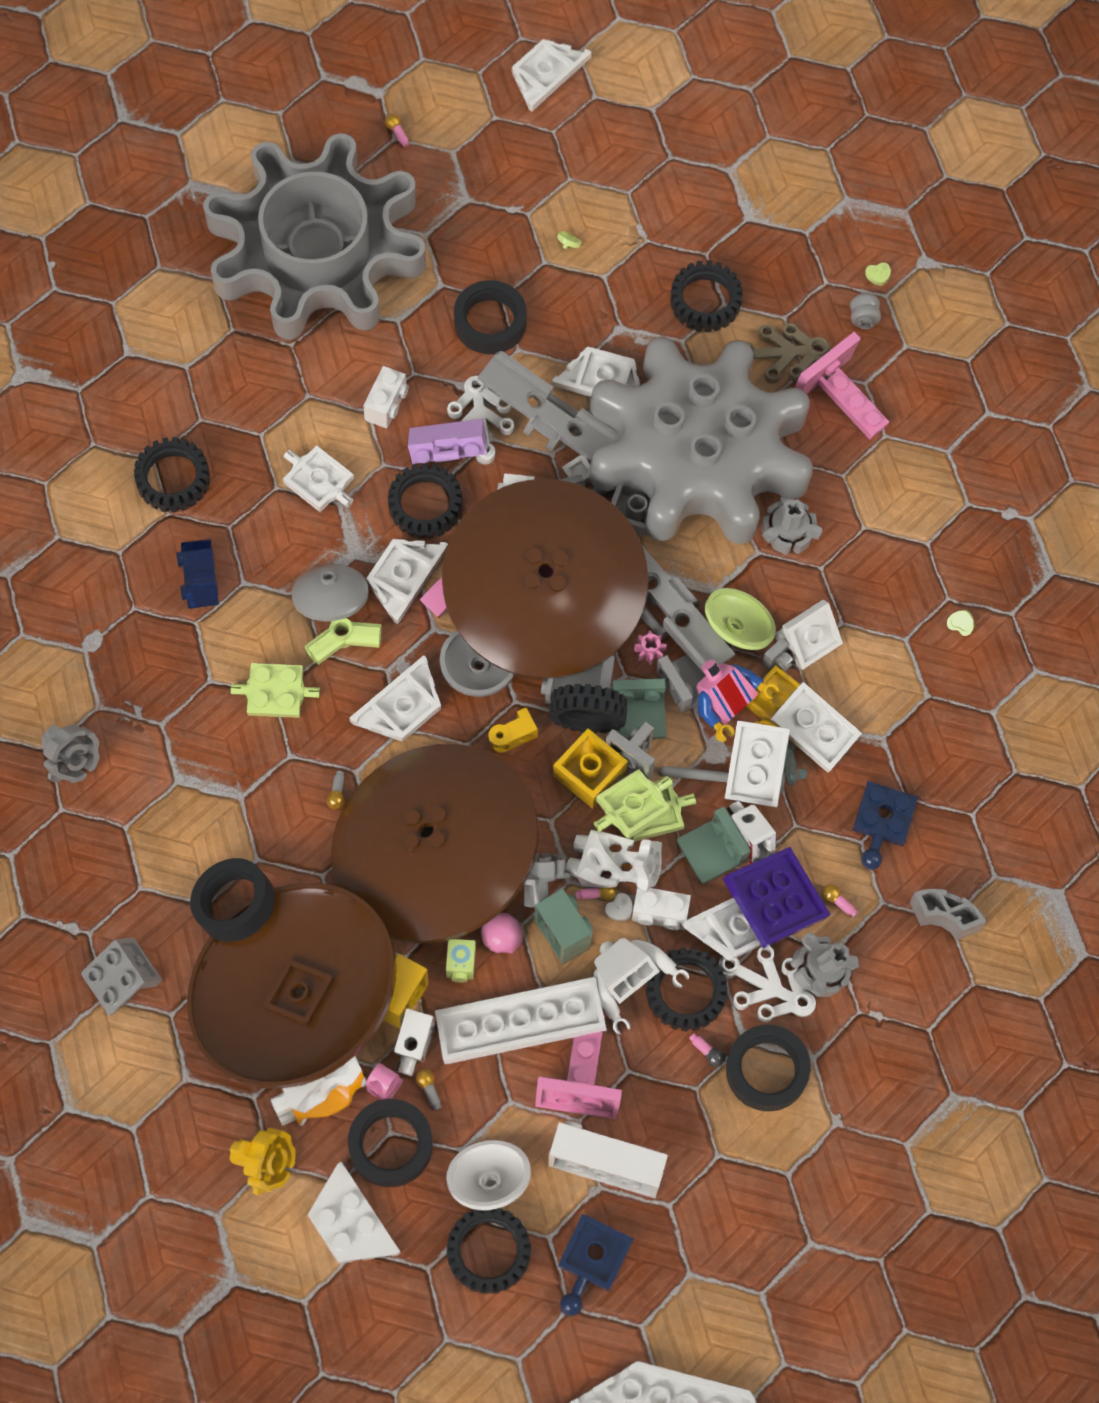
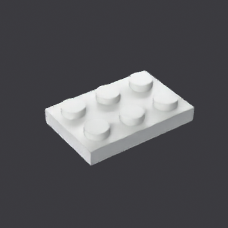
(816, 727)
(757, 763)

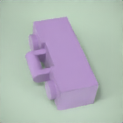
(447, 441)

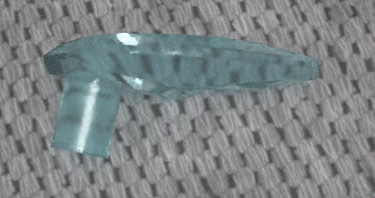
(791, 773)

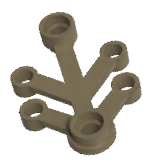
(788, 351)

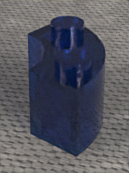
(199, 569)

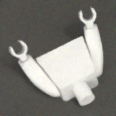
(624, 969)

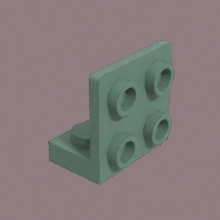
(644, 705)
(714, 847)

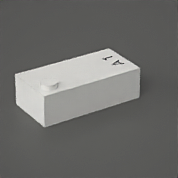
(606, 1159)

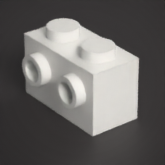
(385, 397)
(661, 908)

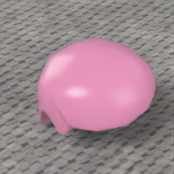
(502, 934)

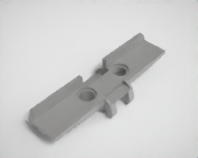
(551, 415)
(676, 601)

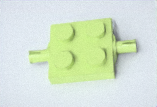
(275, 690)
(633, 804)
(670, 822)

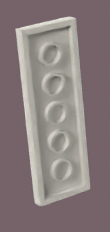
(520, 1020)

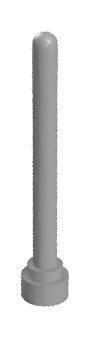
(699, 774)

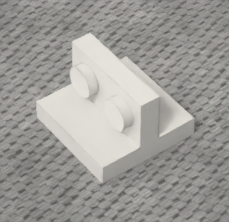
(811, 634)

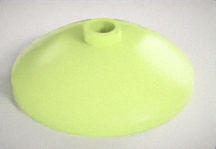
(740, 619)

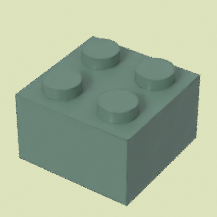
(563, 926)

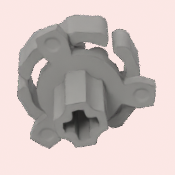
(790, 523)
(66, 750)
(544, 869)
(825, 963)

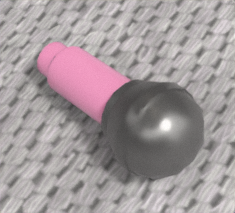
(714, 1056)

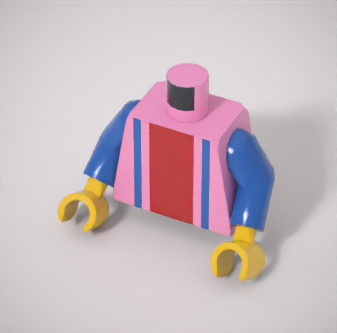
(726, 692)

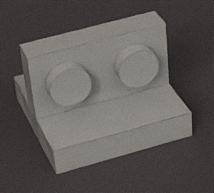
(636, 749)

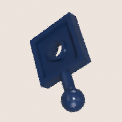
(872, 824)
(597, 1272)

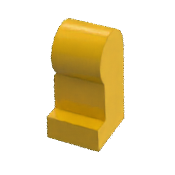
(513, 734)

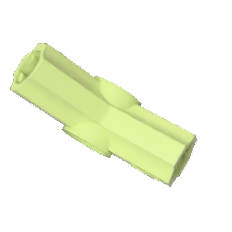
(329, 642)

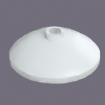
(488, 1175)

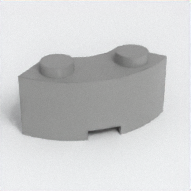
(948, 911)

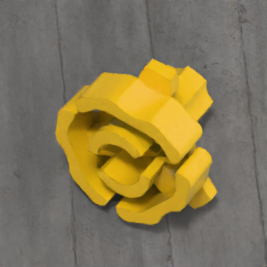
(265, 1159)

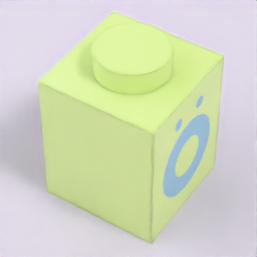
(460, 960)

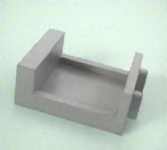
(599, 675)

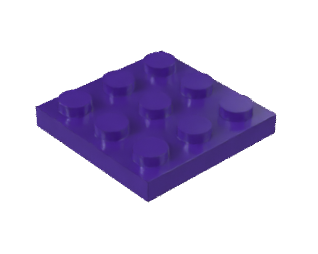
(776, 897)

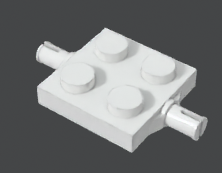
(318, 478)

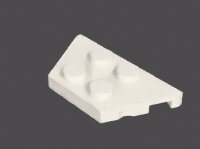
(546, 70)
(594, 366)
(403, 573)
(402, 704)
(724, 930)
(349, 1222)

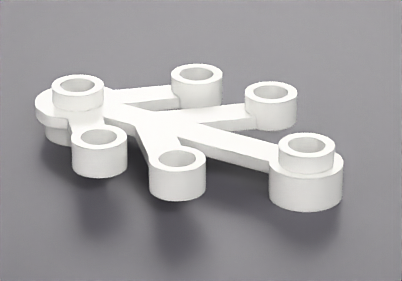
(480, 411)
(770, 988)

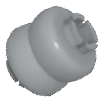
(865, 310)

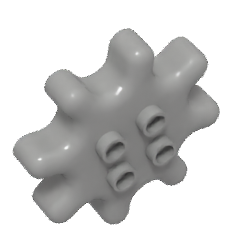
(314, 236)
(700, 440)

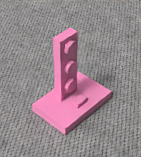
(842, 389)
(579, 1092)

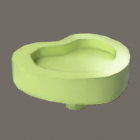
(568, 240)
(878, 274)
(961, 621)

